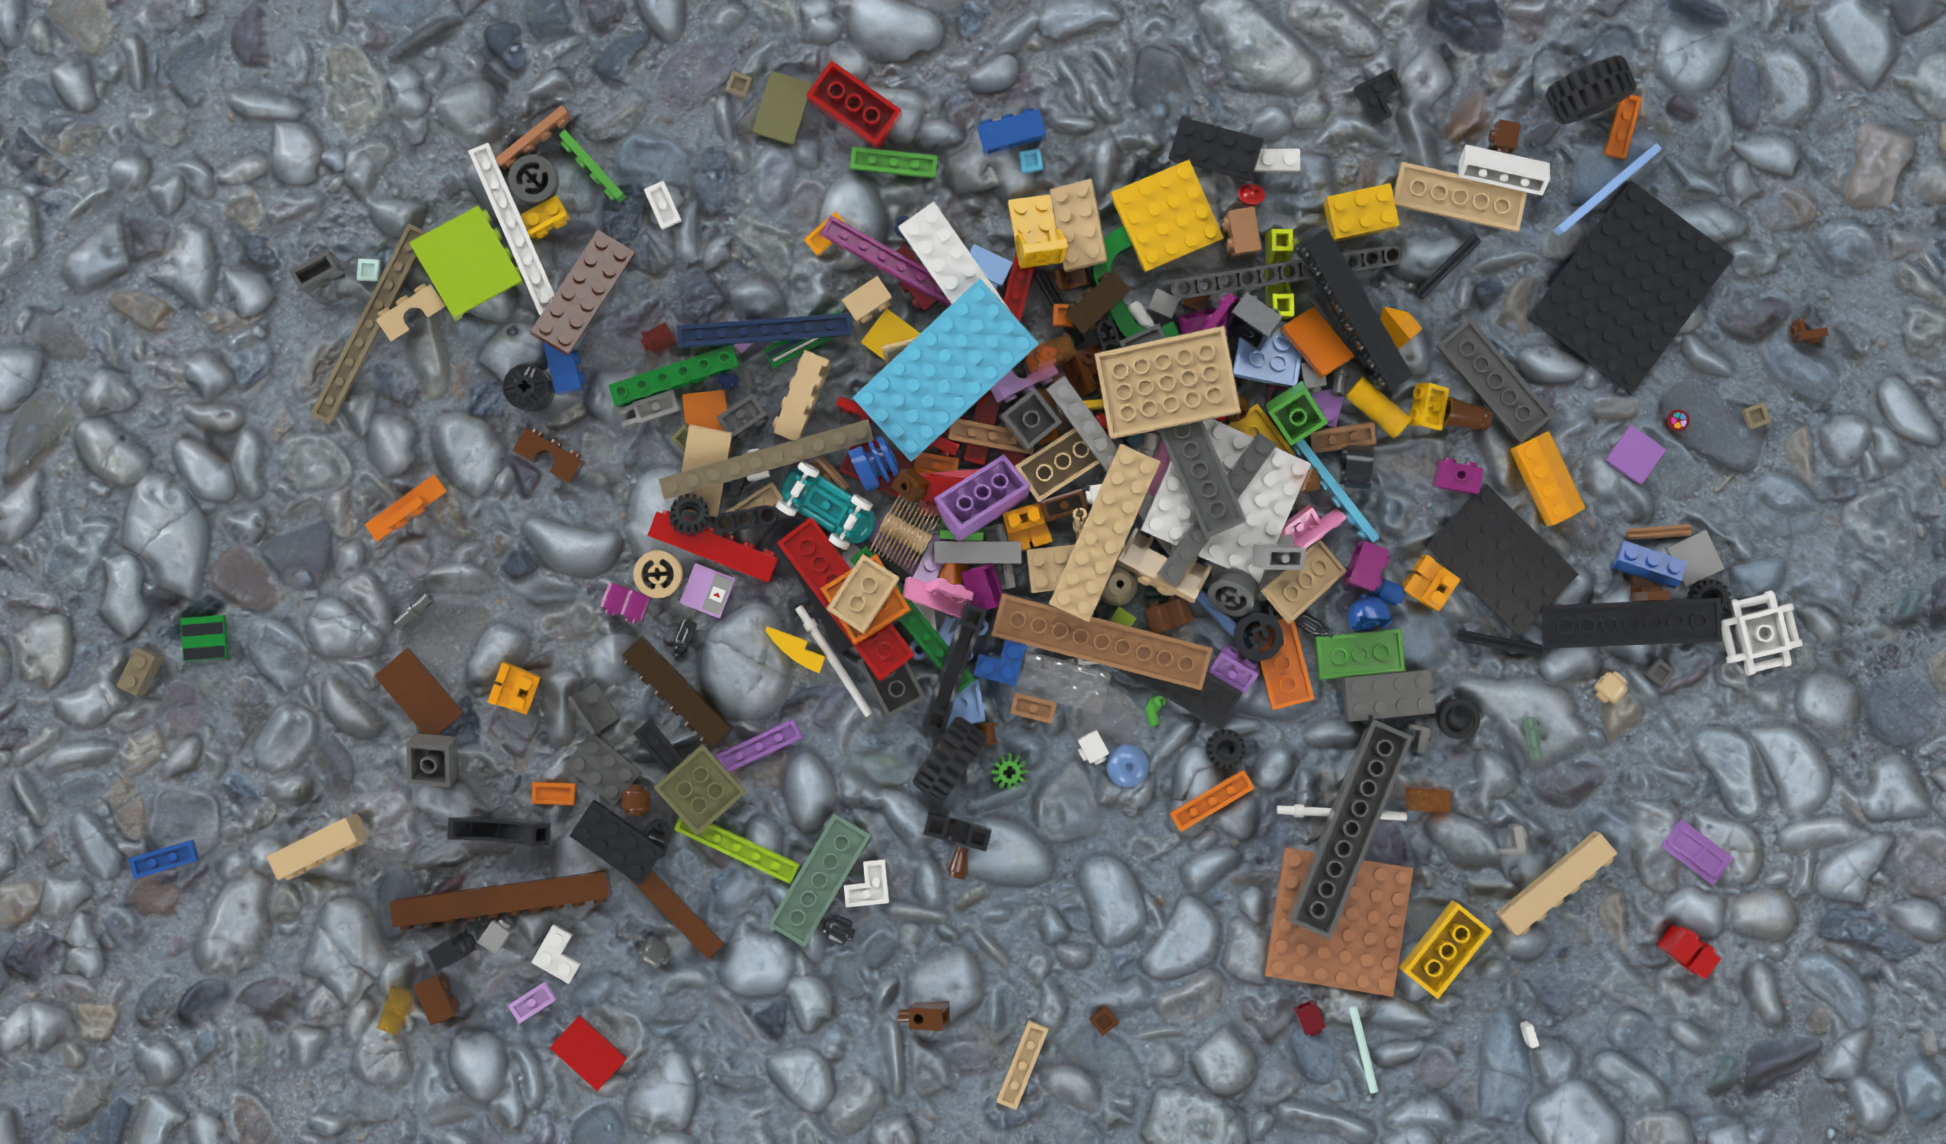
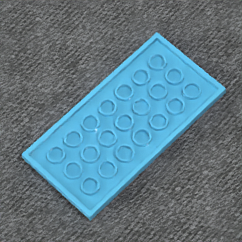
(946, 370)

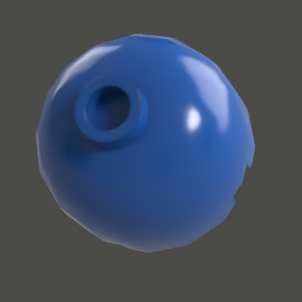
(1367, 613)

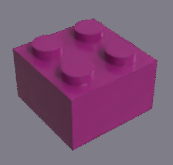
(1366, 566)

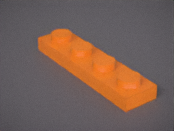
(1211, 800)

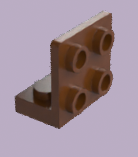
(1083, 371)

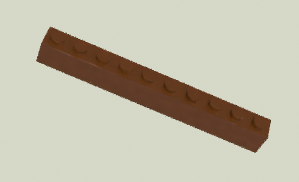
(500, 899)

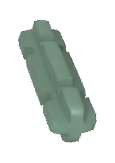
(1533, 738)

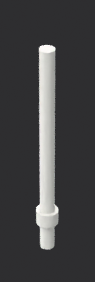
(810, 625)
(1299, 810)

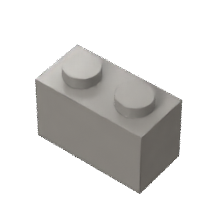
(1278, 556)

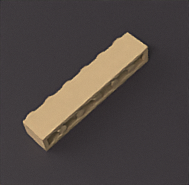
(1556, 883)

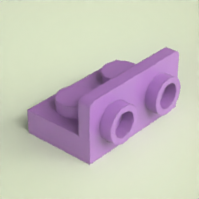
(1235, 668)

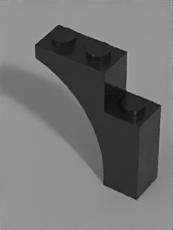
(499, 830)

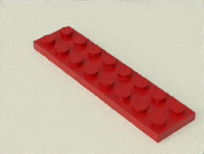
(821, 564)

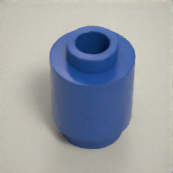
(1390, 592)

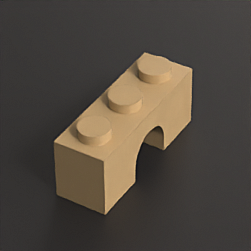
(393, 320)

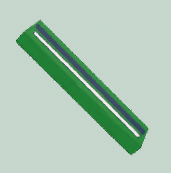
(788, 350)

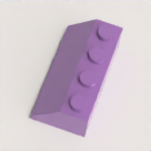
(982, 497)

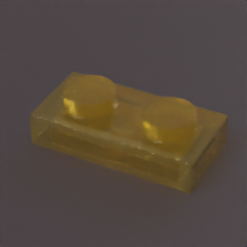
(394, 1010)

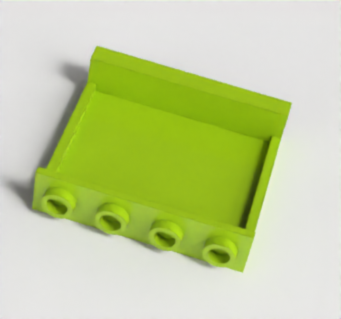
(467, 261)

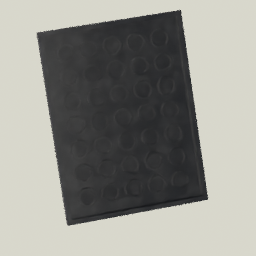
(1630, 287)

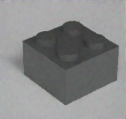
(1030, 419)
(432, 760)

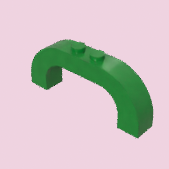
(1115, 244)

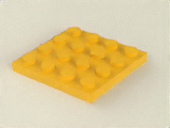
(1166, 216)

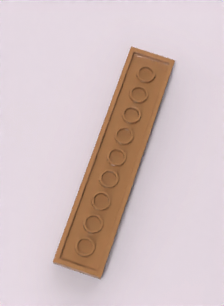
(1102, 641)

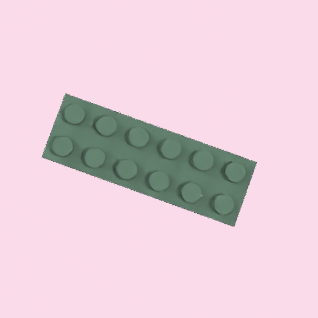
(819, 879)

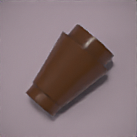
(959, 864)

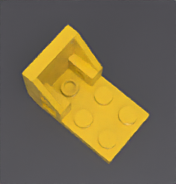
(1035, 232)

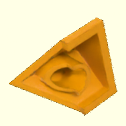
(1399, 325)

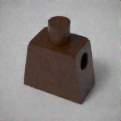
(935, 1015)

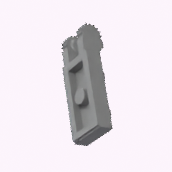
(650, 408)

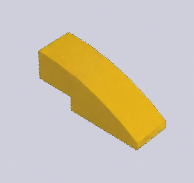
(797, 649)

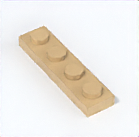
(1022, 1064)

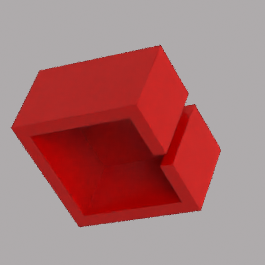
(1689, 951)

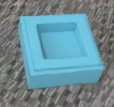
(1030, 161)

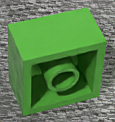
(1296, 413)

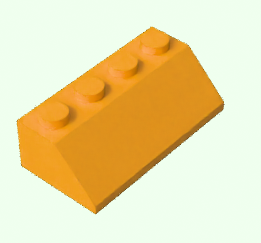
(1547, 479)

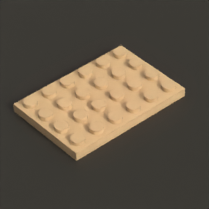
(1167, 382)

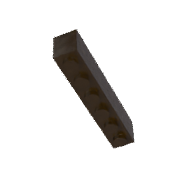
(677, 692)

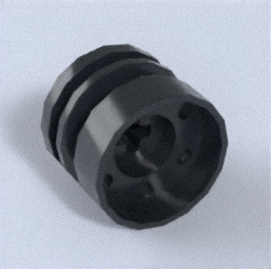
(533, 399)

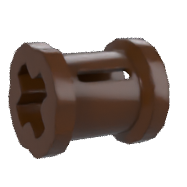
(989, 730)

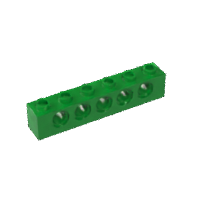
(674, 376)

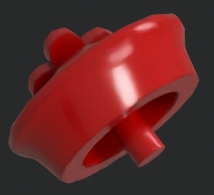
(1251, 194)

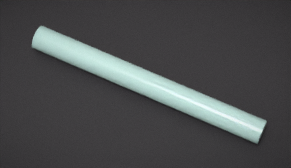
(1363, 1049)

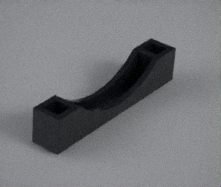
(953, 667)

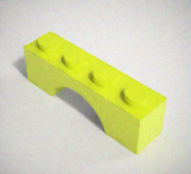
(1279, 249)

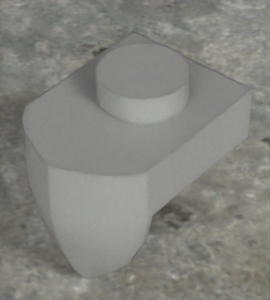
(1518, 837)

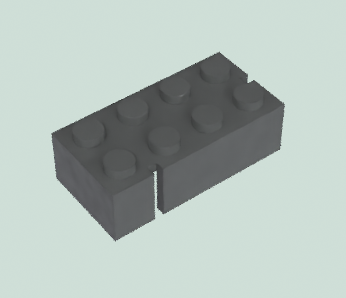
(1387, 695)

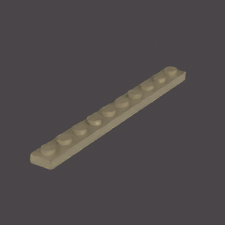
(367, 328)
(765, 459)

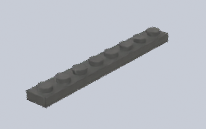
(1194, 538)

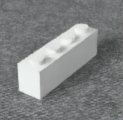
(1504, 170)

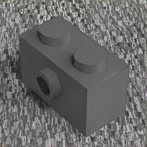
(317, 272)

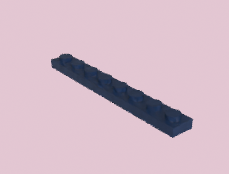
(764, 330)

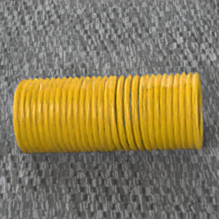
(1373, 403)

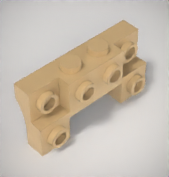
(1146, 563)

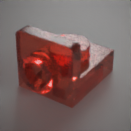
(657, 338)

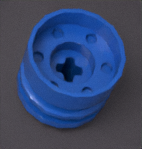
(874, 464)

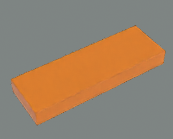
(1622, 127)

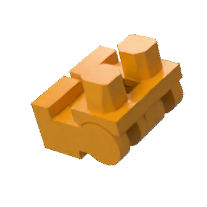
(1033, 522)
(1430, 584)
(516, 689)

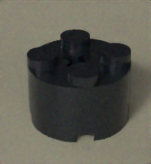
(1357, 466)

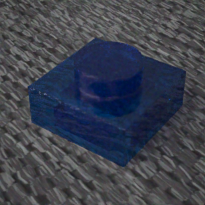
(728, 381)

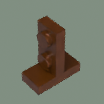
(1646, 591)

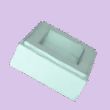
(369, 270)

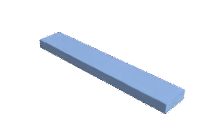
(1607, 189)

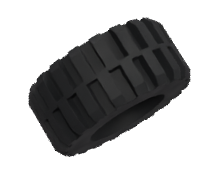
(1591, 89)
(949, 759)

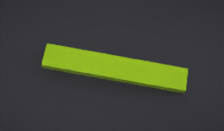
(743, 850)

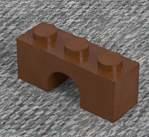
(532, 445)

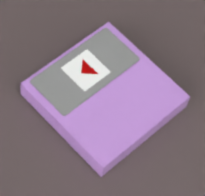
(707, 590)

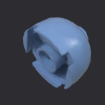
(1127, 765)

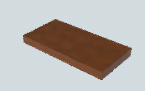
(419, 693)

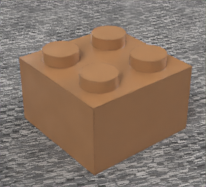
(1241, 233)

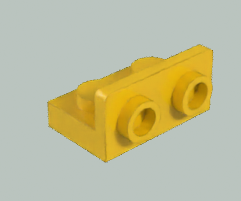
(545, 217)
(1428, 405)

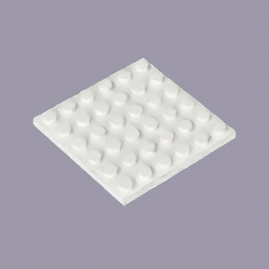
(1264, 502)

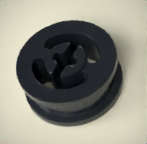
(1252, 652)

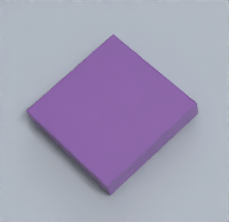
(1635, 454)

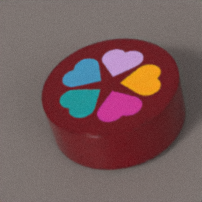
(1677, 420)

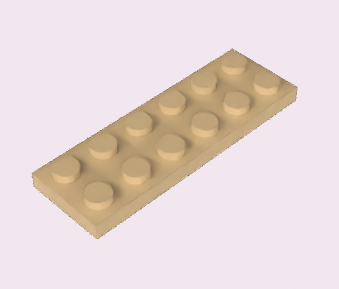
(1458, 198)

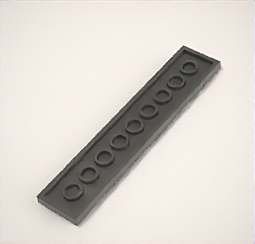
(1197, 464)

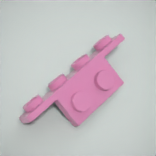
(1308, 527)
(937, 595)

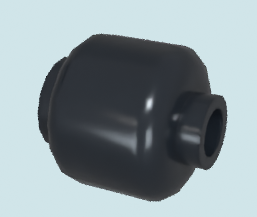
(838, 930)

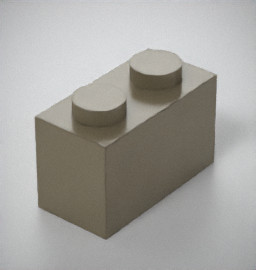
(140, 671)

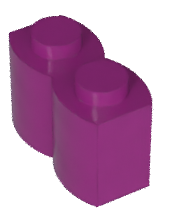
(625, 602)

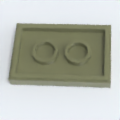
(782, 108)

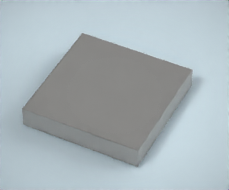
(1700, 555)

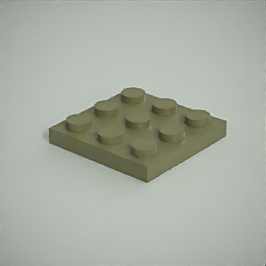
(699, 789)

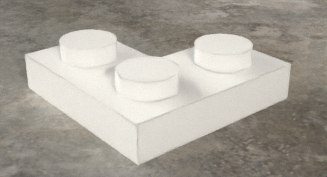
(873, 890)
(551, 956)

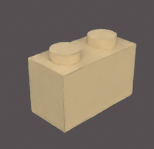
(867, 300)

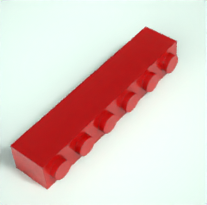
(717, 548)

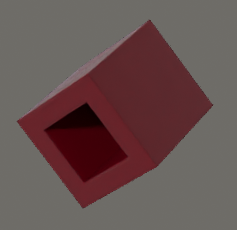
(1309, 1018)

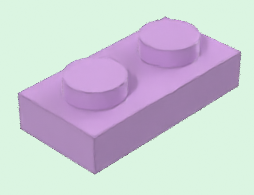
(532, 1002)

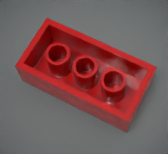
(854, 105)

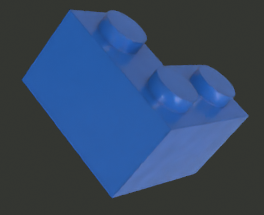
(1003, 669)

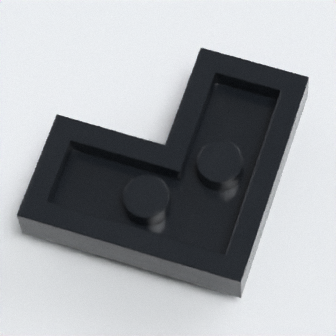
(1372, 94)

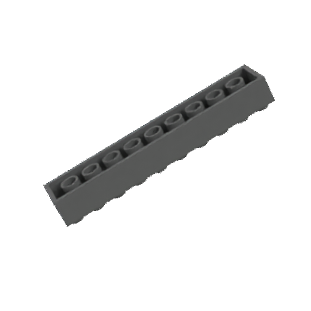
(1349, 828)

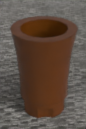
(1466, 415)

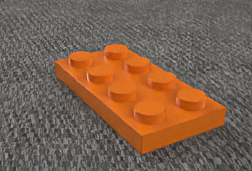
(1286, 671)

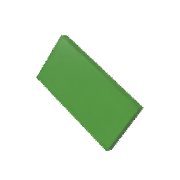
(1360, 654)

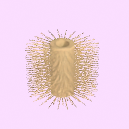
(904, 532)

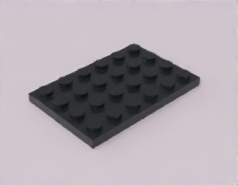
(1501, 559)

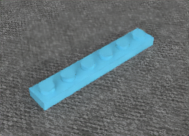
(1338, 497)

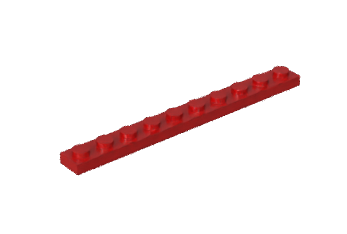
(987, 406)

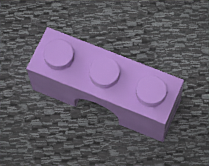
(1011, 384)

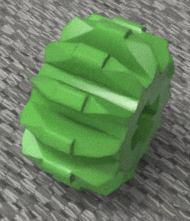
(1014, 776)

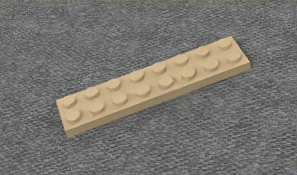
(1104, 532)

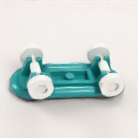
(831, 507)

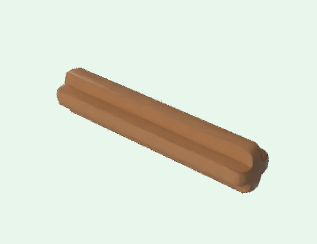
(1659, 532)

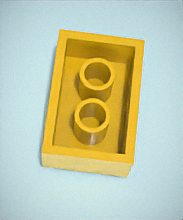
(1361, 212)

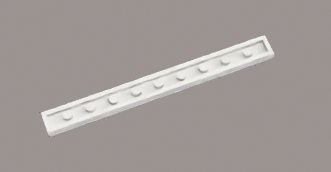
(512, 226)

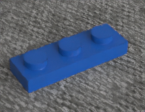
(163, 859)

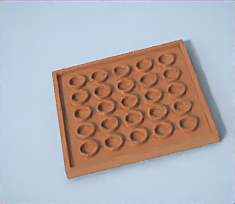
(1365, 940)

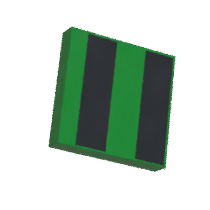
(204, 638)

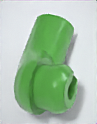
(1152, 708)

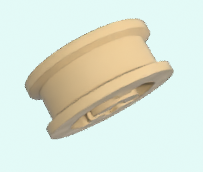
(657, 557)

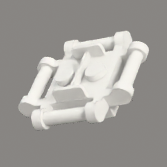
(1760, 633)

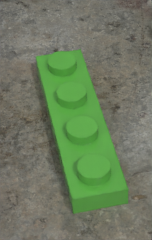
(893, 162)
(597, 173)

